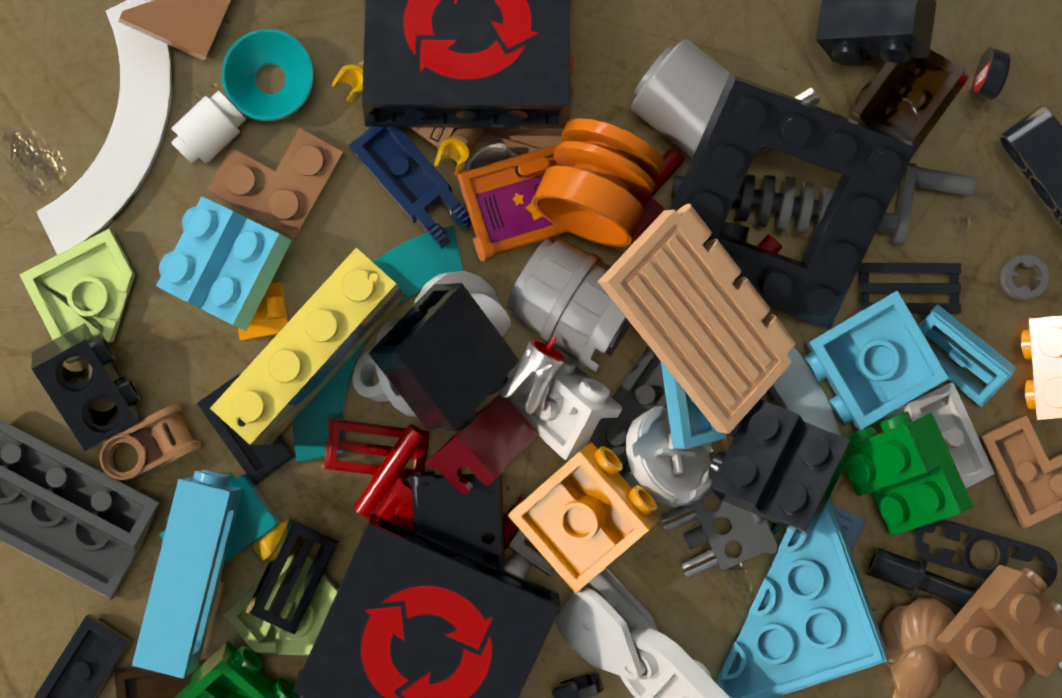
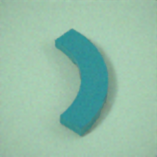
(410, 268)

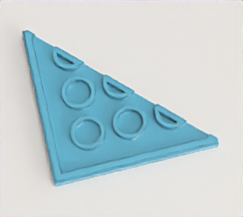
(806, 619)

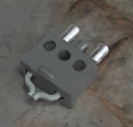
(746, 528)

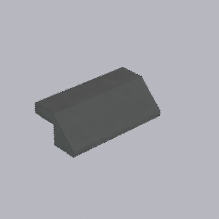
(69, 513)

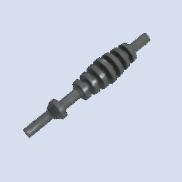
(806, 207)

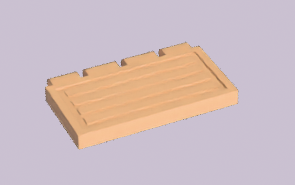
(697, 319)

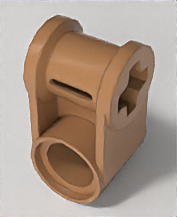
(152, 443)

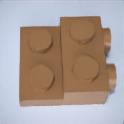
(1006, 633)

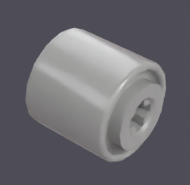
(680, 94)

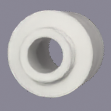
(207, 128)

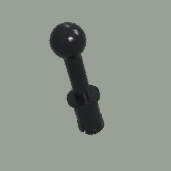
(913, 576)

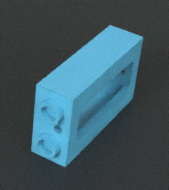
(187, 574)

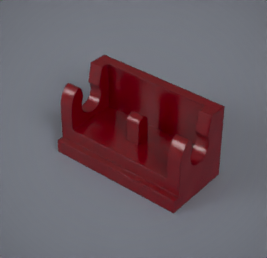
(484, 445)

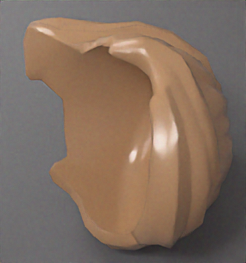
(914, 654)

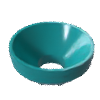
(252, 54)

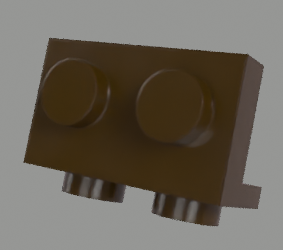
(910, 96)

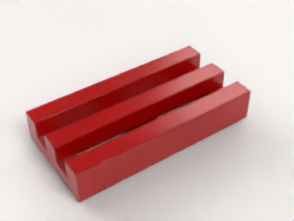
(333, 444)

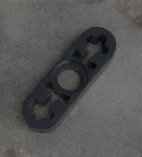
(952, 530)

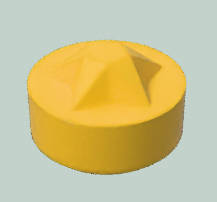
(266, 545)

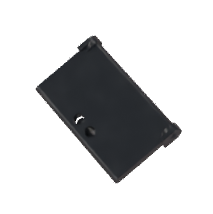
(460, 520)

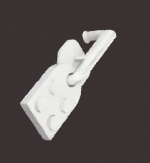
(621, 637)

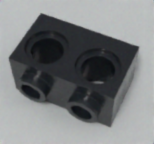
(77, 389)

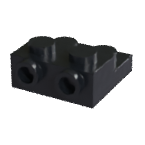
(780, 467)

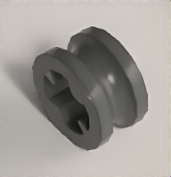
(1024, 292)

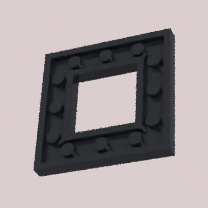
(870, 171)

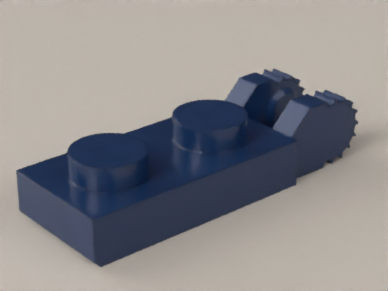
(408, 179)

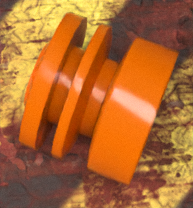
(598, 182)

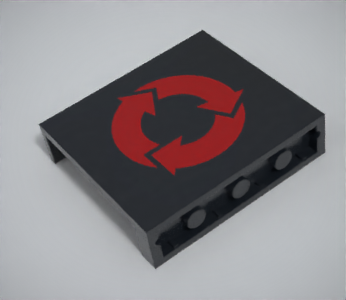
(466, 63)
(426, 624)

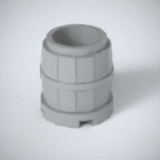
(564, 300)

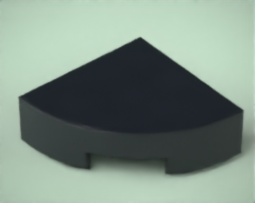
(579, 686)

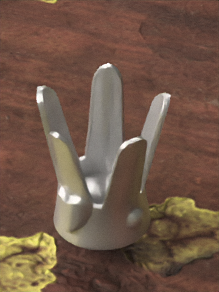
(534, 373)

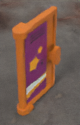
(503, 203)

